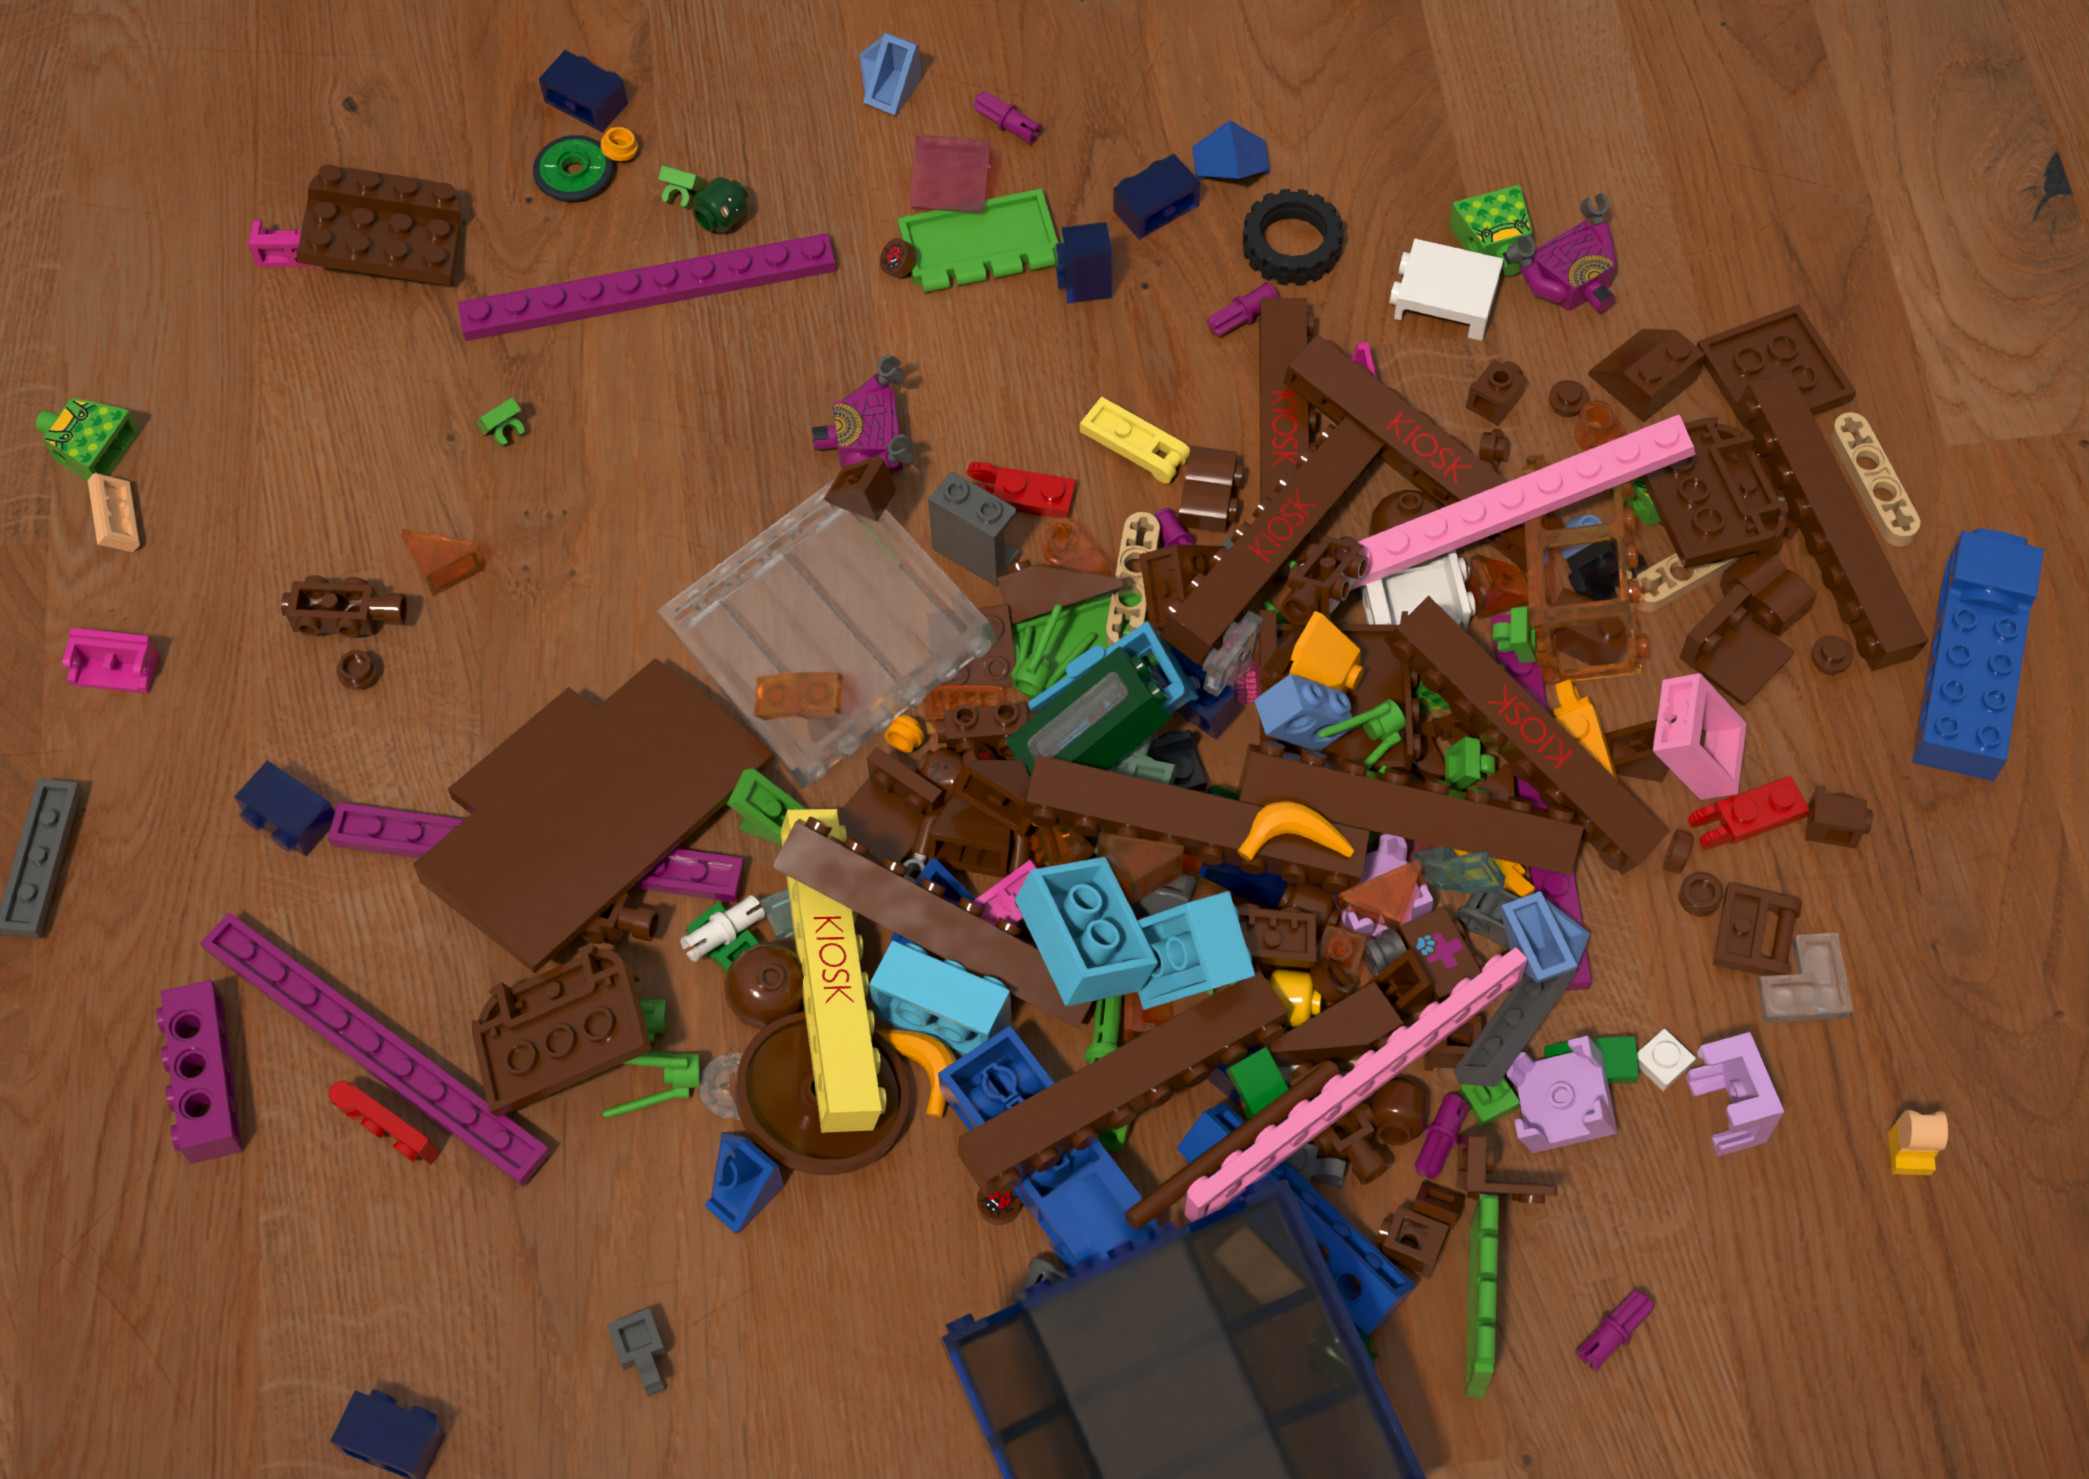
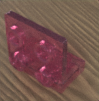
(950, 173)

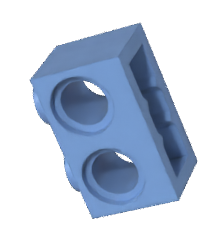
(1300, 709)

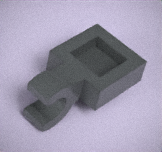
(1325, 1170)
(637, 1345)

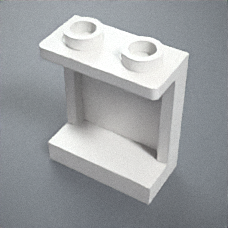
(1447, 284)
(1406, 589)

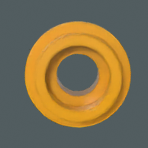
(619, 144)
(904, 734)

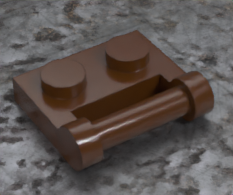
(1743, 930)

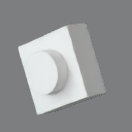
(1664, 1059)

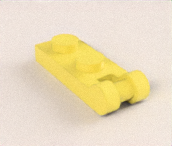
(1134, 439)

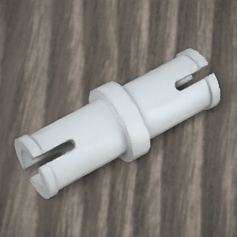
(722, 928)

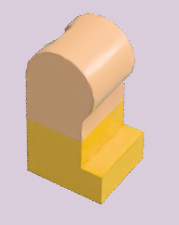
(1916, 1142)

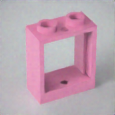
(1698, 705)

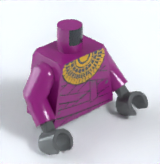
(1574, 264)
(868, 422)

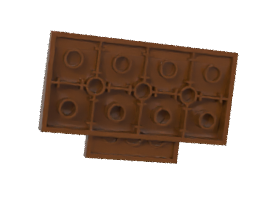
(585, 808)

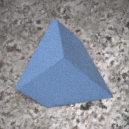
(890, 72)
(1544, 936)

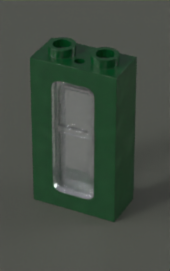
(1096, 716)

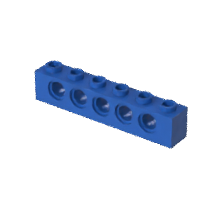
(1349, 1251)

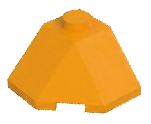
(1327, 656)

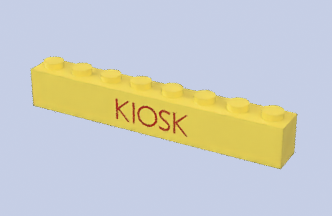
(835, 1000)

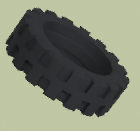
(1292, 206)

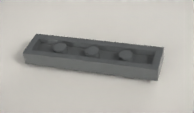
(39, 858)
(1510, 1030)

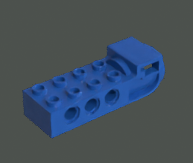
(1977, 653)
(1077, 1199)

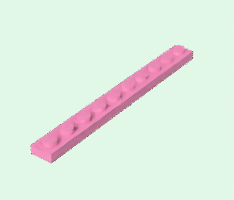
(1525, 498)
(1346, 1092)

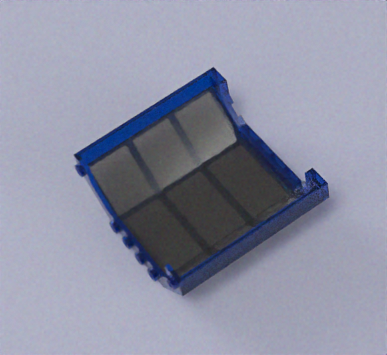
(1185, 1362)

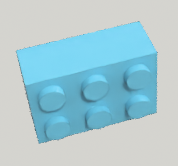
(1085, 931)
(1195, 949)
(938, 998)

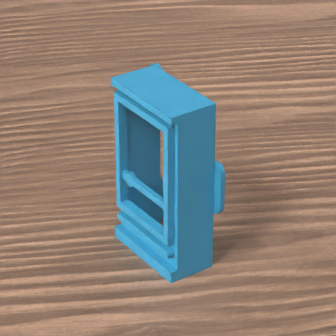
(1140, 642)

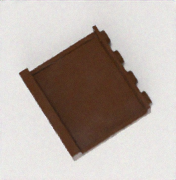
(1382, 680)

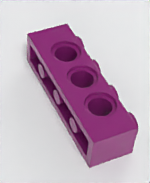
(219, 1129)

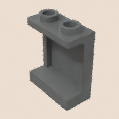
(970, 528)

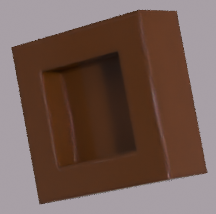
(1438, 1204)

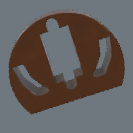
(1447, 728)

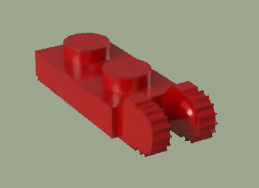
(1026, 490)
(1751, 813)
(380, 1121)

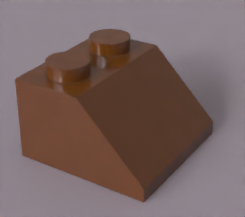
(1649, 370)

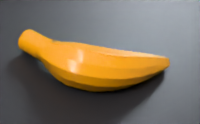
(1294, 819)
(930, 1054)

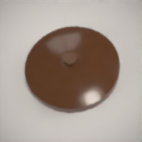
(781, 1107)

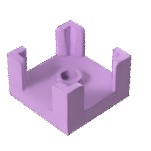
(1389, 856)
(1563, 1097)
(1755, 1106)

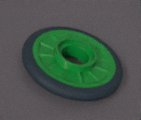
(564, 186)

